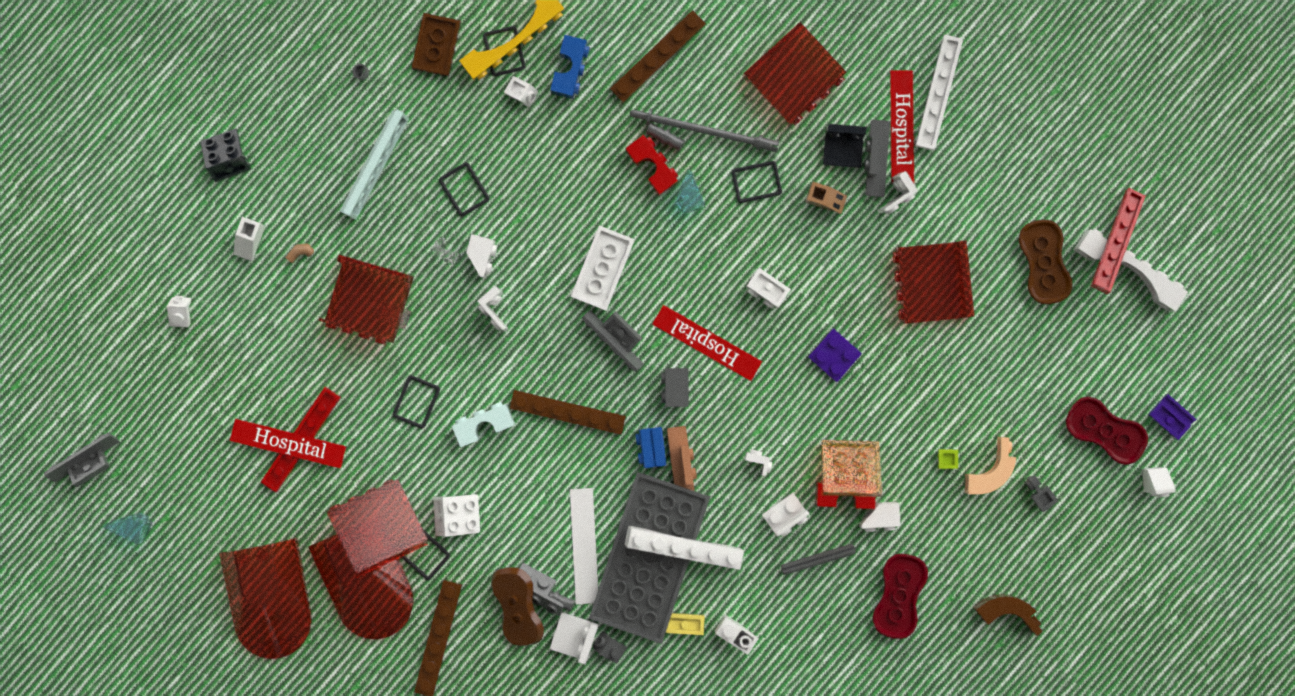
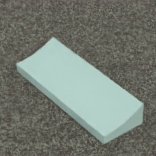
(374, 164)

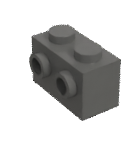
(676, 387)

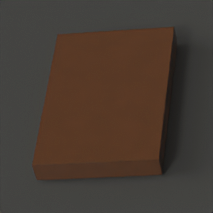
(436, 44)

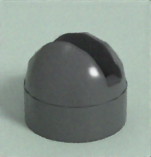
(358, 71)

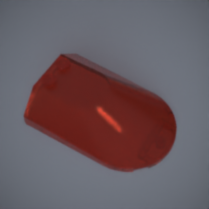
(268, 597)
(367, 605)

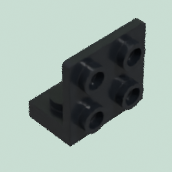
(843, 145)
(224, 155)

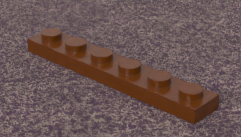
(657, 56)
(567, 412)
(438, 638)

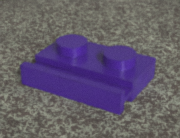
(1172, 417)

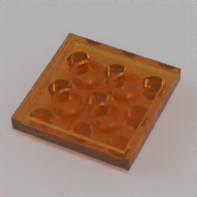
(851, 468)

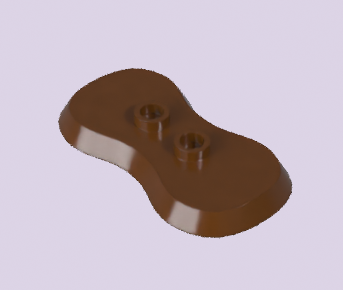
(1048, 277)
(515, 592)

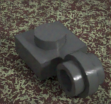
(1042, 497)

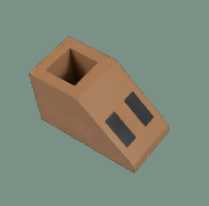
(825, 197)

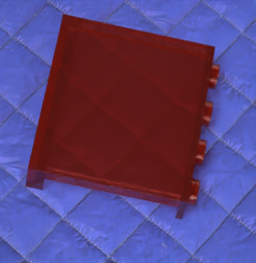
(795, 74)
(933, 282)
(368, 300)
(377, 527)

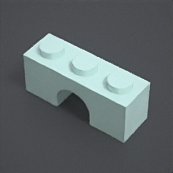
(466, 429)

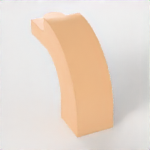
(997, 475)

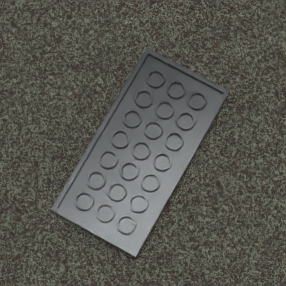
(643, 585)

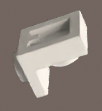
(521, 91)

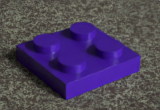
(834, 355)

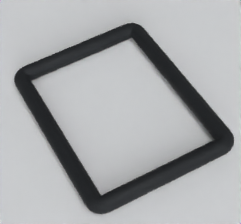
(519, 50)
(477, 181)
(760, 196)
(430, 407)
(440, 564)

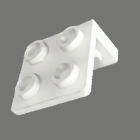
(904, 184)
(492, 298)
(456, 515)
(785, 515)
(574, 636)

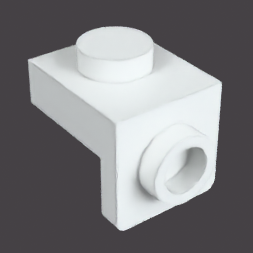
(179, 311)
(756, 456)

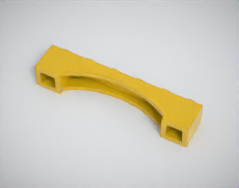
(478, 62)

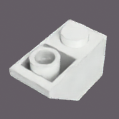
(248, 238)
(480, 253)
(1157, 481)
(884, 515)
(736, 634)

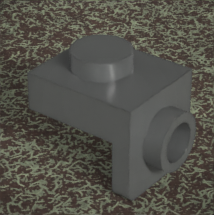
(609, 647)

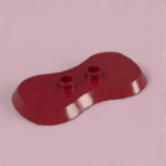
(1094, 423)
(903, 582)

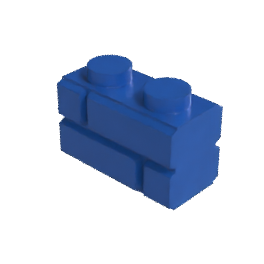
(652, 447)

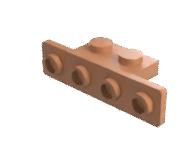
(680, 457)

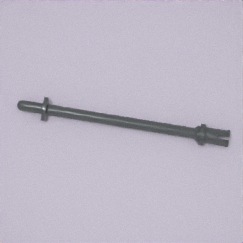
(758, 141)

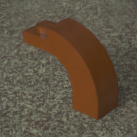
(998, 605)

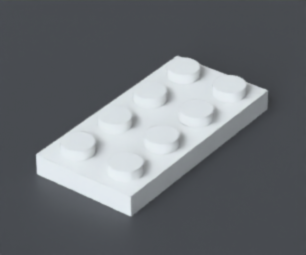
(602, 268)

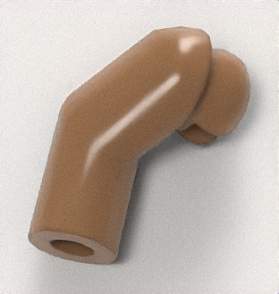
(299, 249)

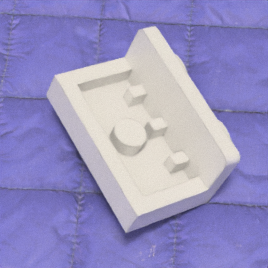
(767, 288)

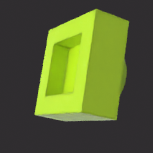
(947, 458)

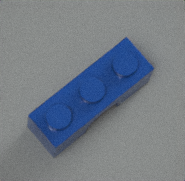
(567, 83)

